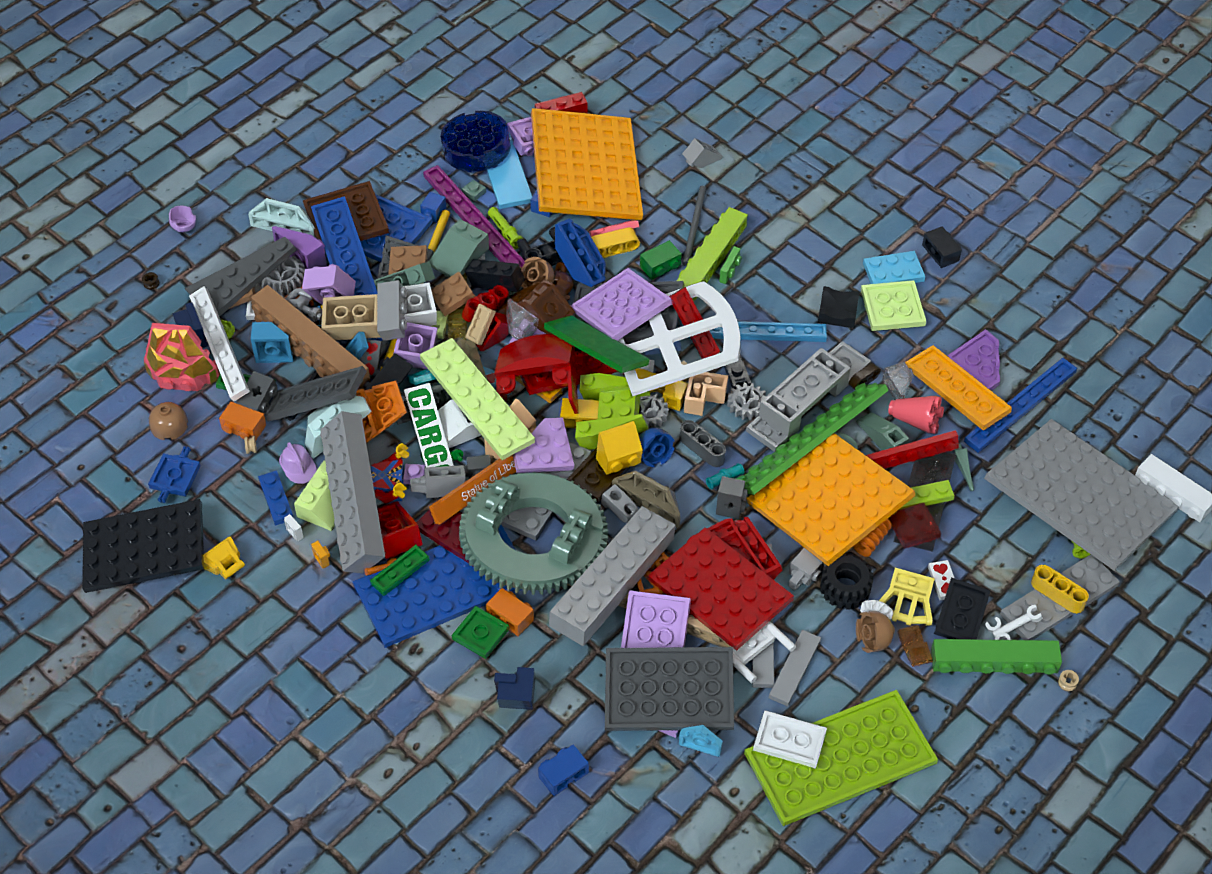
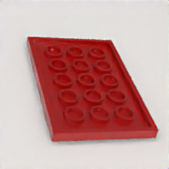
(723, 588)

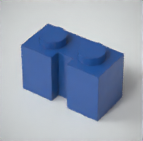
(563, 769)

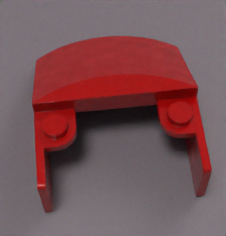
(537, 355)

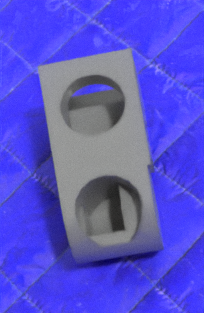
(619, 503)

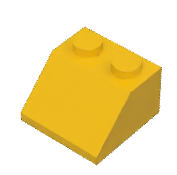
(619, 448)

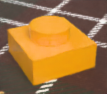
(321, 554)

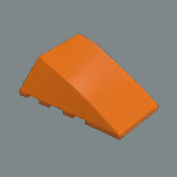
(386, 408)

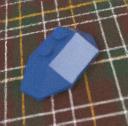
(579, 253)

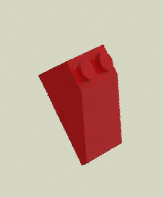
(397, 530)

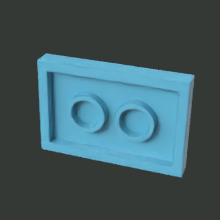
(894, 268)

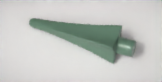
(963, 464)

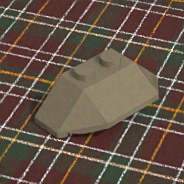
(650, 494)

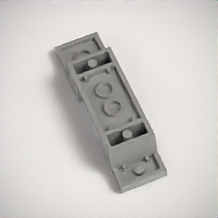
(783, 408)

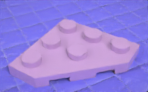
(548, 452)

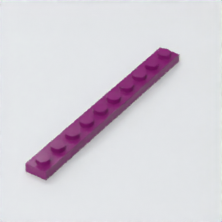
(469, 213)

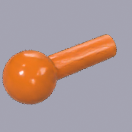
(374, 569)

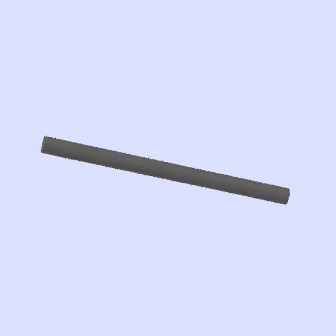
(694, 225)

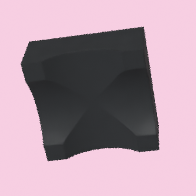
(838, 307)

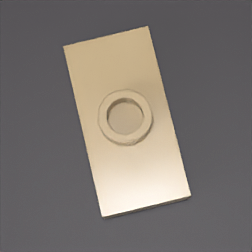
(480, 324)

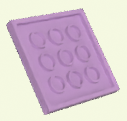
(621, 304)

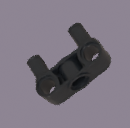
(545, 251)

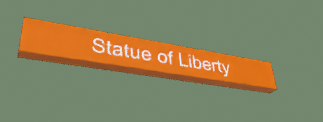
(458, 498)

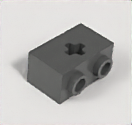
(260, 393)
(731, 497)

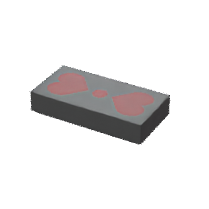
(371, 357)

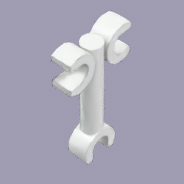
(1000, 632)

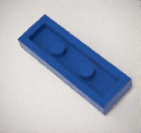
(275, 497)

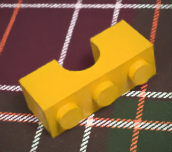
(672, 393)

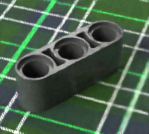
(702, 443)

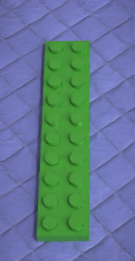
(811, 436)

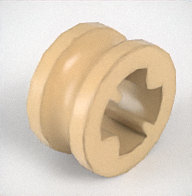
(250, 445)
(1068, 686)

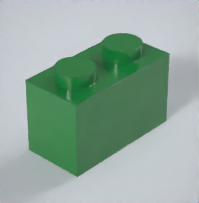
(660, 260)

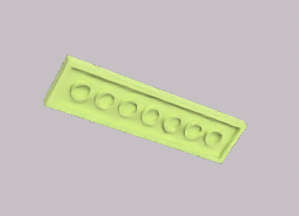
(477, 399)

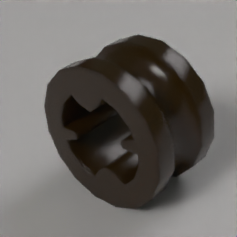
(154, 283)

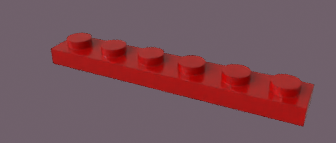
(916, 450)

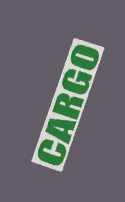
(428, 426)

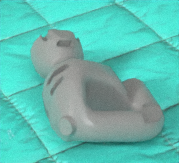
(302, 303)

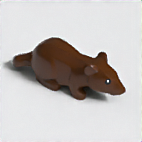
(562, 280)

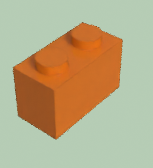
(242, 421)
(511, 610)

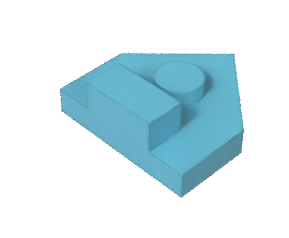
(701, 739)

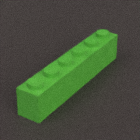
(996, 656)

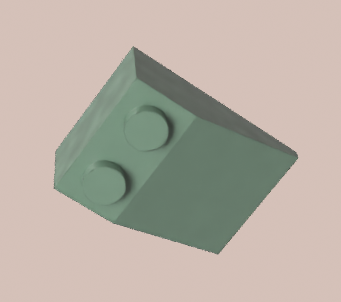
(459, 248)

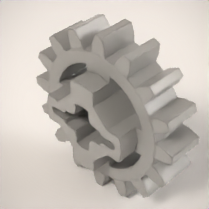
(745, 400)
(653, 410)

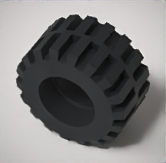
(842, 594)

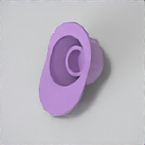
(297, 463)

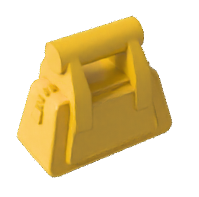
(222, 557)

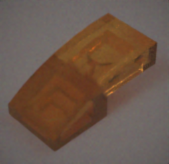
(914, 646)

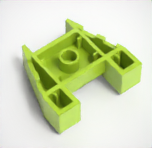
(614, 409)

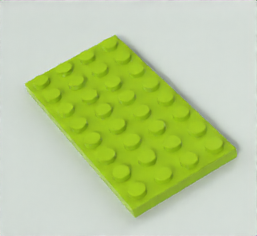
(859, 753)

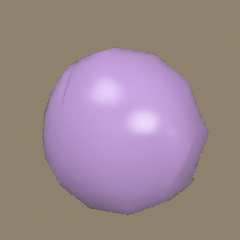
(182, 218)

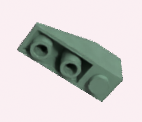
(410, 276)
(882, 431)

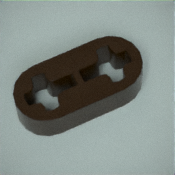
(865, 375)

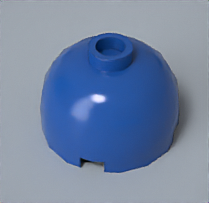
(656, 446)

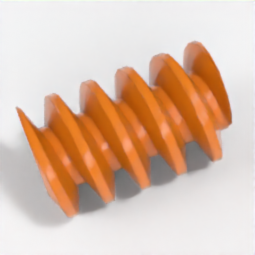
(868, 543)

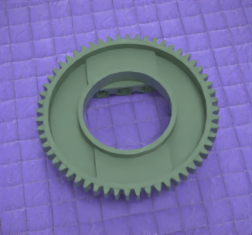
(572, 552)

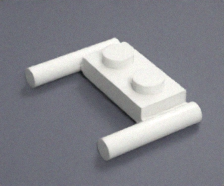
(757, 644)

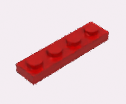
(689, 314)

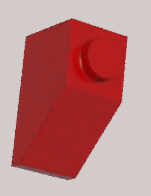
(496, 333)

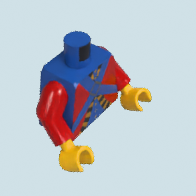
(389, 475)

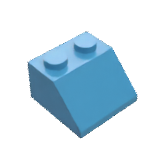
(270, 343)

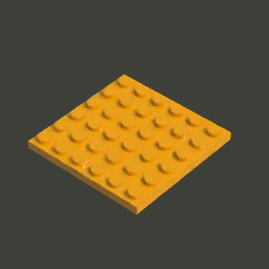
(831, 498)

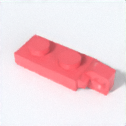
(633, 224)

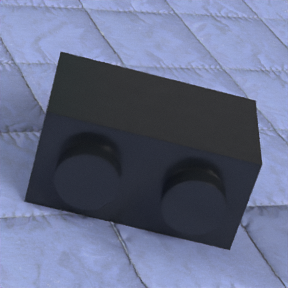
(941, 247)

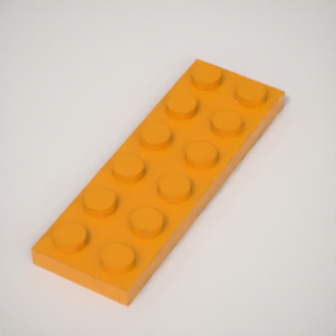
(958, 387)

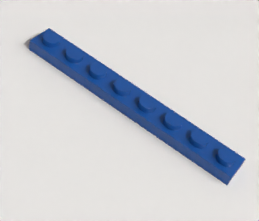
(1023, 403)

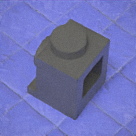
(476, 464)

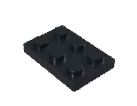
(962, 611)

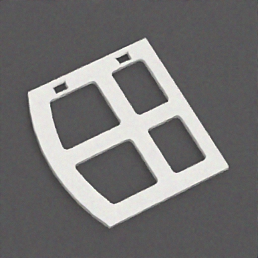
(665, 338)

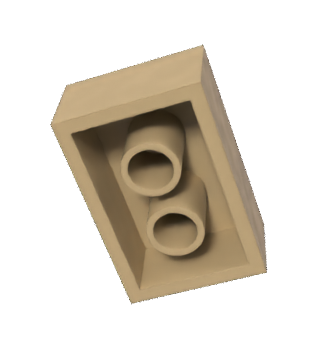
(349, 315)

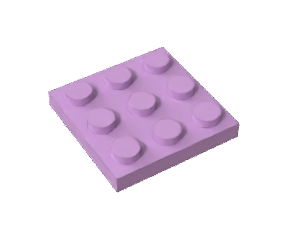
(655, 621)

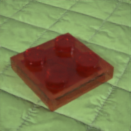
(914, 525)

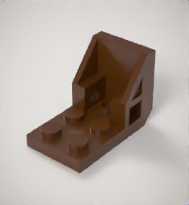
(542, 301)

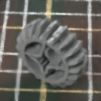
(286, 276)

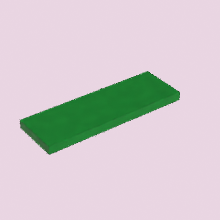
(596, 344)

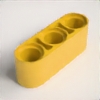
(616, 242)
(1069, 592)

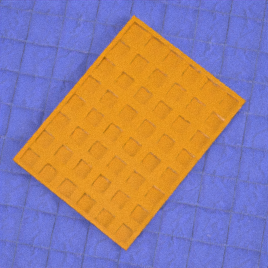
(585, 164)

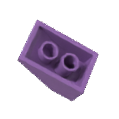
(308, 248)

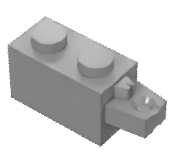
(438, 480)
(805, 569)

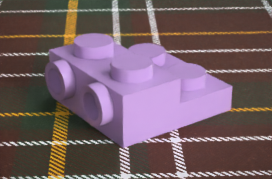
(522, 134)

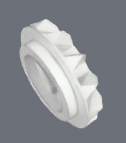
(875, 605)

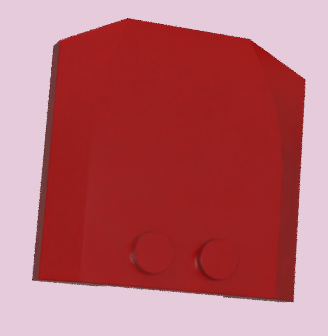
(747, 541)

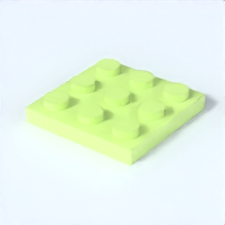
(893, 305)

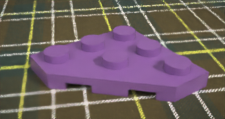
(980, 359)

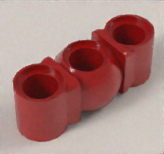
(492, 299)

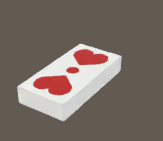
(942, 573)

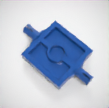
(174, 474)

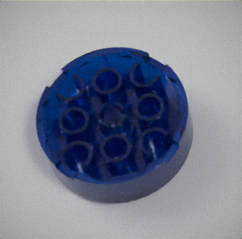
(475, 141)

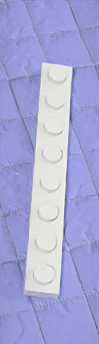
(219, 344)

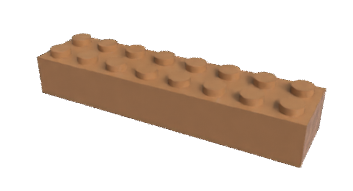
(305, 336)

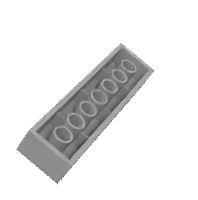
(352, 492)
(611, 576)

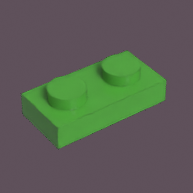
(728, 269)

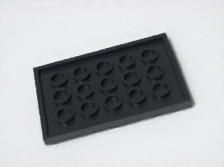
(142, 546)

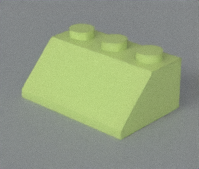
(315, 501)

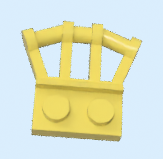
(913, 587)

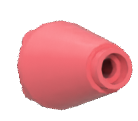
(918, 412)

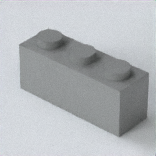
(391, 310)

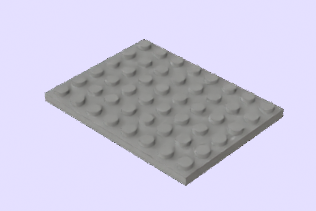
(1082, 493)

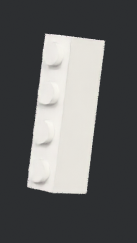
(1181, 490)

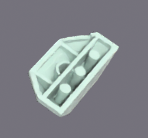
(280, 214)
(323, 415)

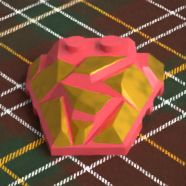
(178, 359)

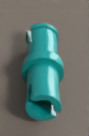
(731, 472)

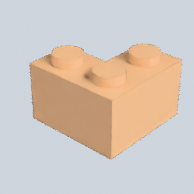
(703, 388)

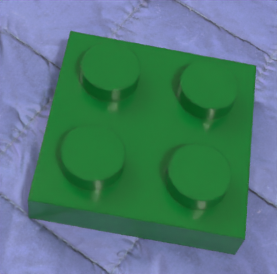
(480, 632)

